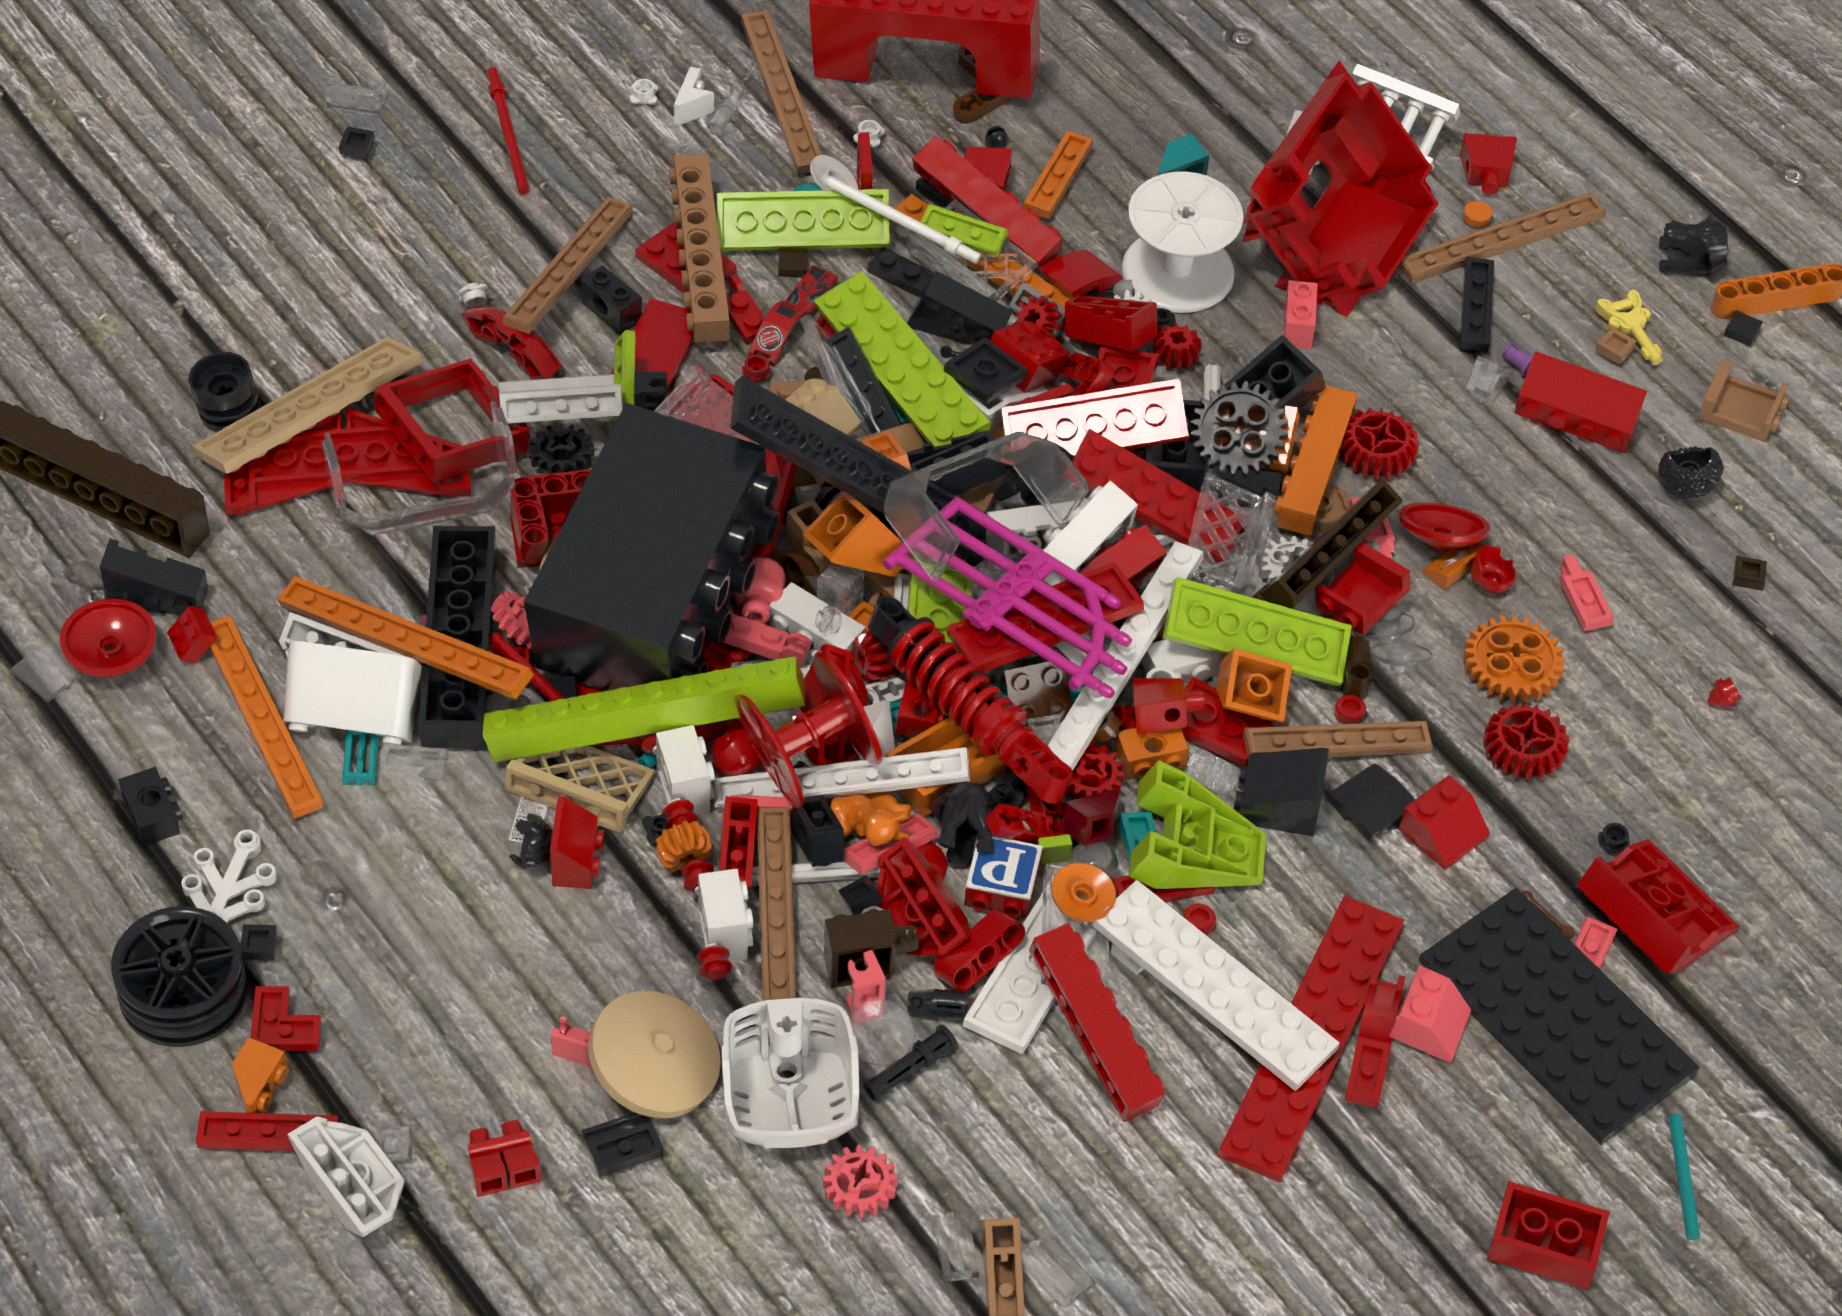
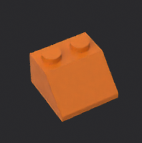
(1254, 685)

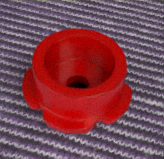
(756, 368)

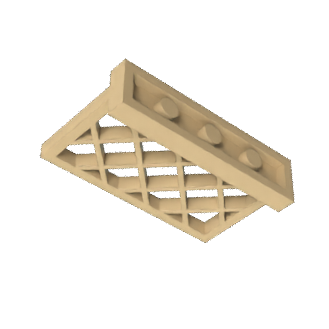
(545, 787)

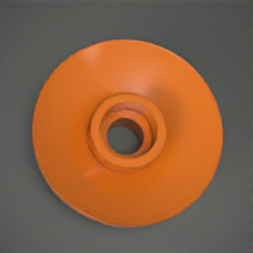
(1083, 881)

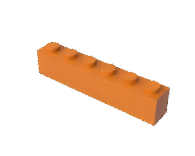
(1316, 460)

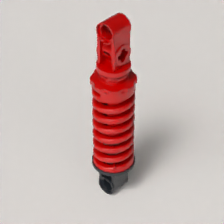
(968, 698)

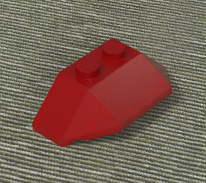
(838, 746)
(921, 900)

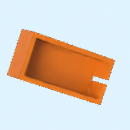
(944, 737)

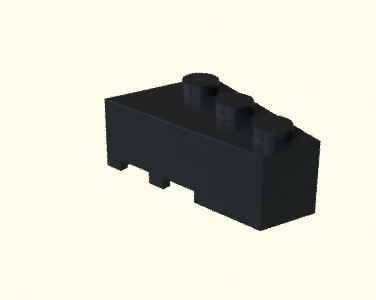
(956, 311)
(967, 477)

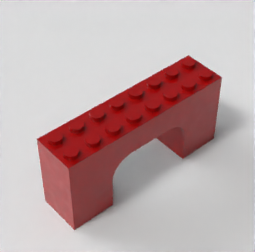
(996, 32)

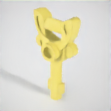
(1630, 322)

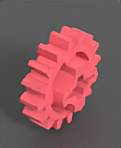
(512, 618)
(849, 1172)

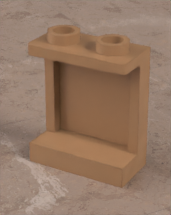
(1742, 405)

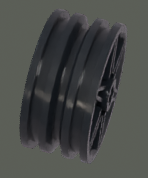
(175, 957)

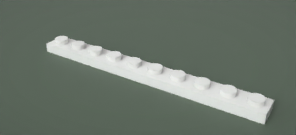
(1092, 708)

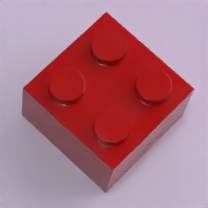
(1034, 350)

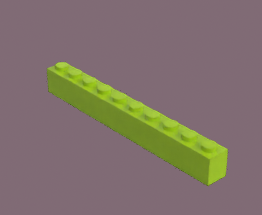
(641, 709)

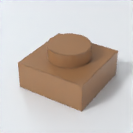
(1616, 345)

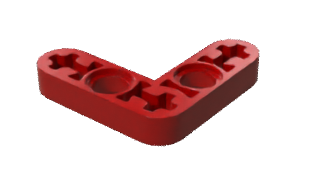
(1088, 372)
(1008, 820)

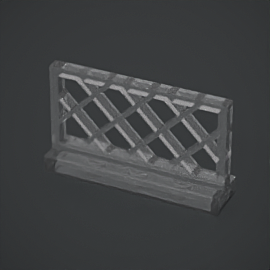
(937, 259)
(1254, 539)

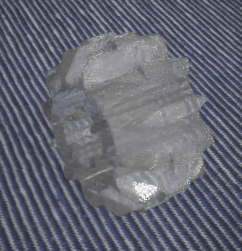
(1213, 772)

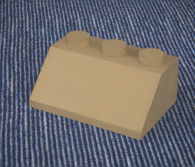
(826, 404)

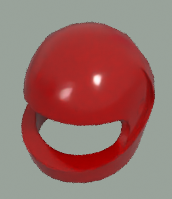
(733, 752)

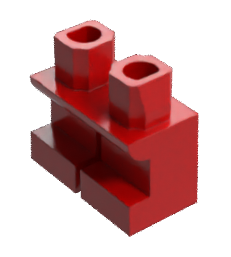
(512, 1149)

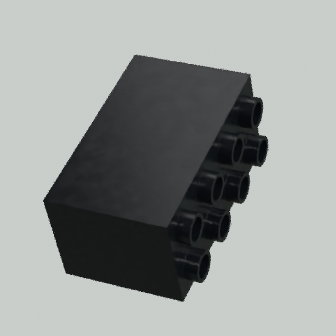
(651, 554)

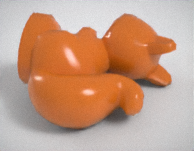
(872, 815)

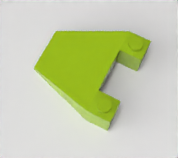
(1201, 836)

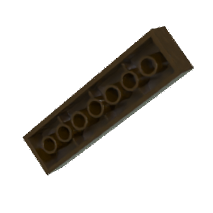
(102, 481)

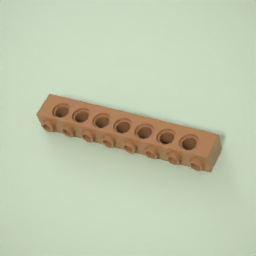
(700, 249)

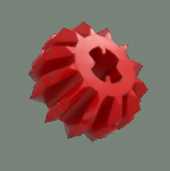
(1042, 308)
(1177, 347)
(871, 658)

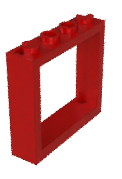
(395, 396)

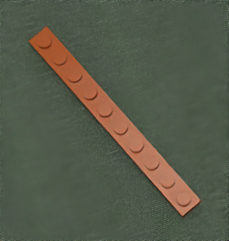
(406, 637)

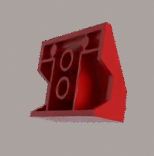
(1657, 906)

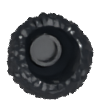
(1691, 471)

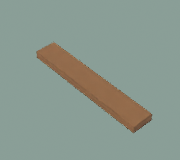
(1343, 739)

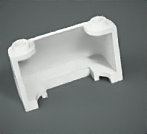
(351, 691)

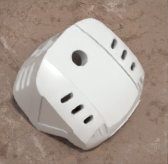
(796, 1108)

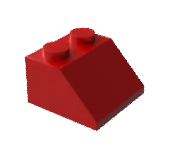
(1445, 822)
(575, 846)

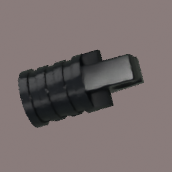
(938, 1003)

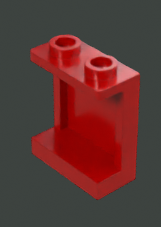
(1364, 589)

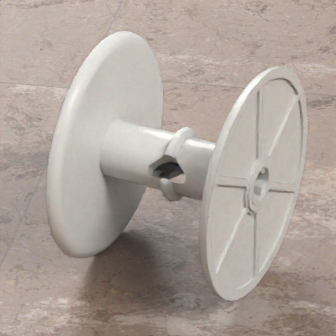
(1182, 240)

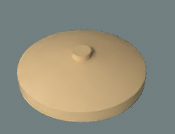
(654, 1054)

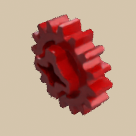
(1091, 772)

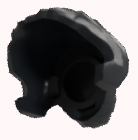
(535, 842)

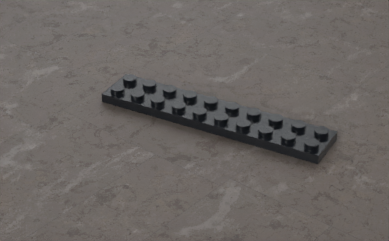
(830, 453)

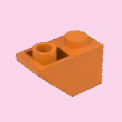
(258, 1073)

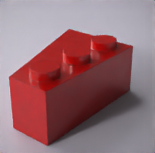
(1111, 321)

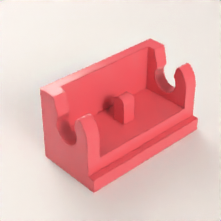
(867, 984)
(570, 1043)

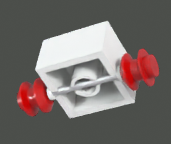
(682, 773)
(723, 916)

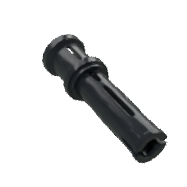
(923, 1054)

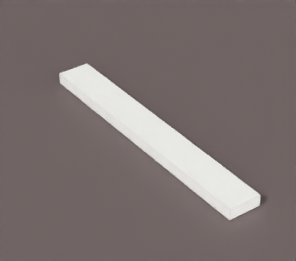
(857, 776)

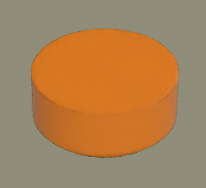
(1477, 214)

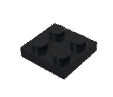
(985, 370)

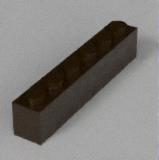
(1333, 546)

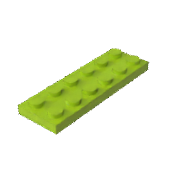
(799, 221)
(1227, 620)

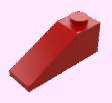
(738, 836)

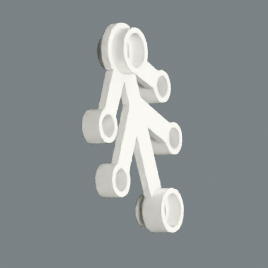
(229, 886)

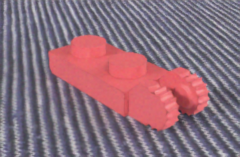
(767, 640)

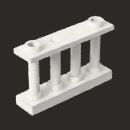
(1416, 100)
(560, 398)

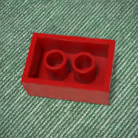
(1548, 1235)

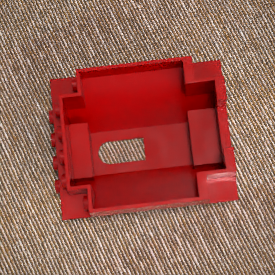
(1367, 210)

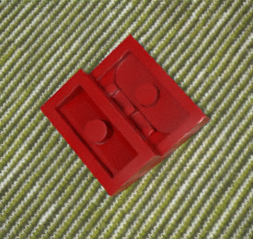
(1079, 273)

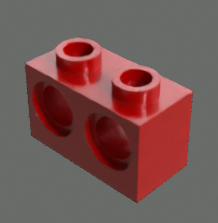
(912, 707)

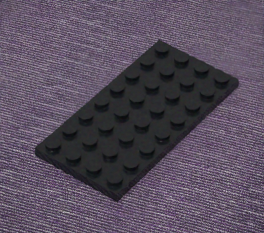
(1560, 1015)

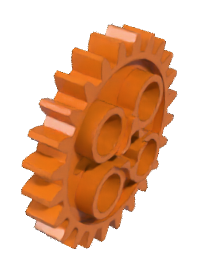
(1514, 659)

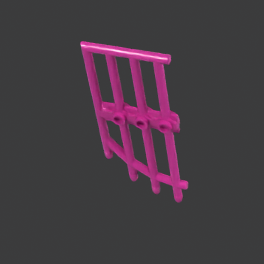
(1014, 586)

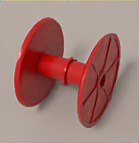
(838, 713)

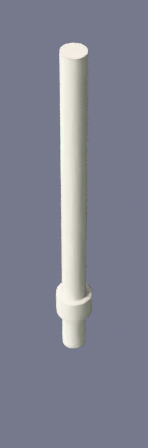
(951, 244)

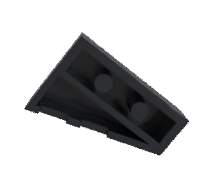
(151, 582)

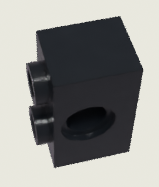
(611, 299)
(154, 821)
(818, 832)

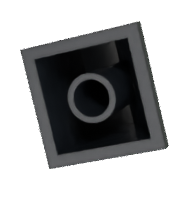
(1283, 789)

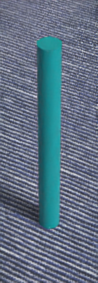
(1684, 1177)

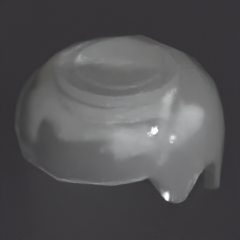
(1099, 855)

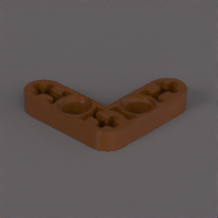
(979, 107)

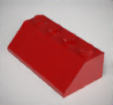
(1580, 402)

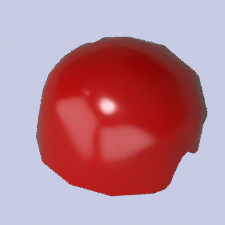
(1492, 571)

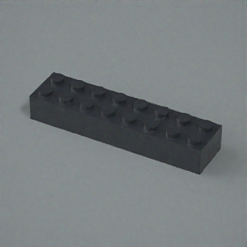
(460, 608)

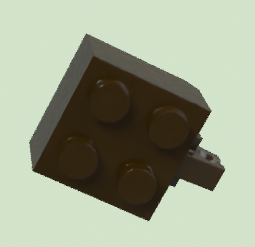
(852, 935)

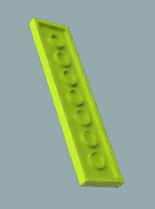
(902, 362)

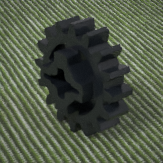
(561, 450)

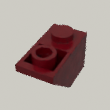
(1092, 817)

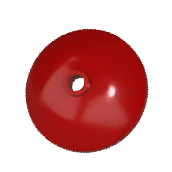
(1443, 525)
(105, 627)

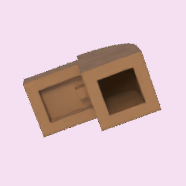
(797, 523)

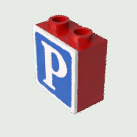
(1004, 878)

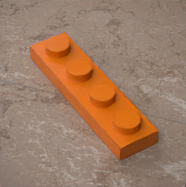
(1058, 174)

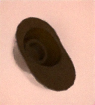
(799, 569)

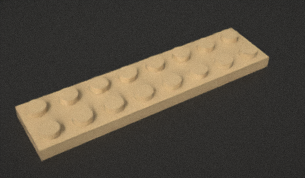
(307, 405)

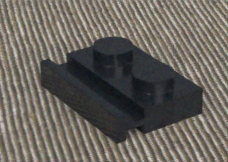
(622, 1143)

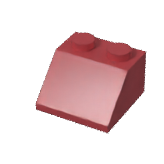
(1431, 1015)

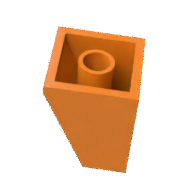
(853, 536)

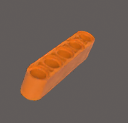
(1778, 290)

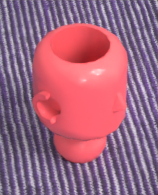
(765, 589)

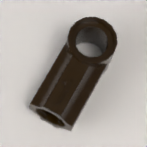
(1358, 668)

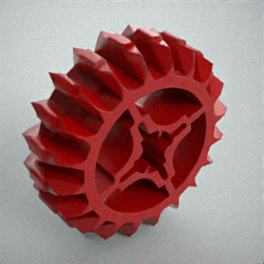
(1379, 444)
(1543, 750)

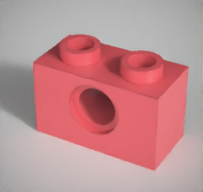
(1300, 313)

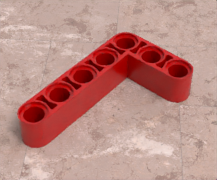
(538, 497)

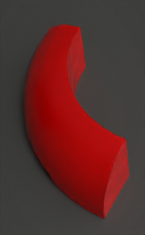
(527, 349)

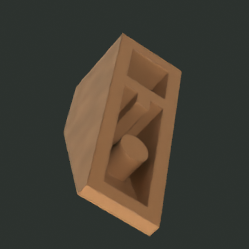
(1003, 1266)

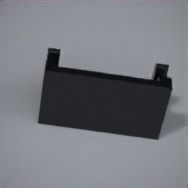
(650, 389)

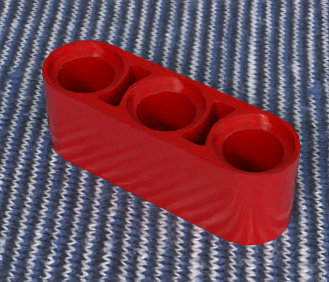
(985, 947)

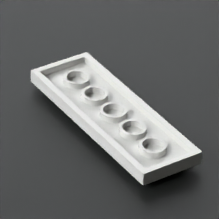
(1013, 997)

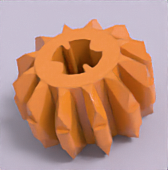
(683, 844)

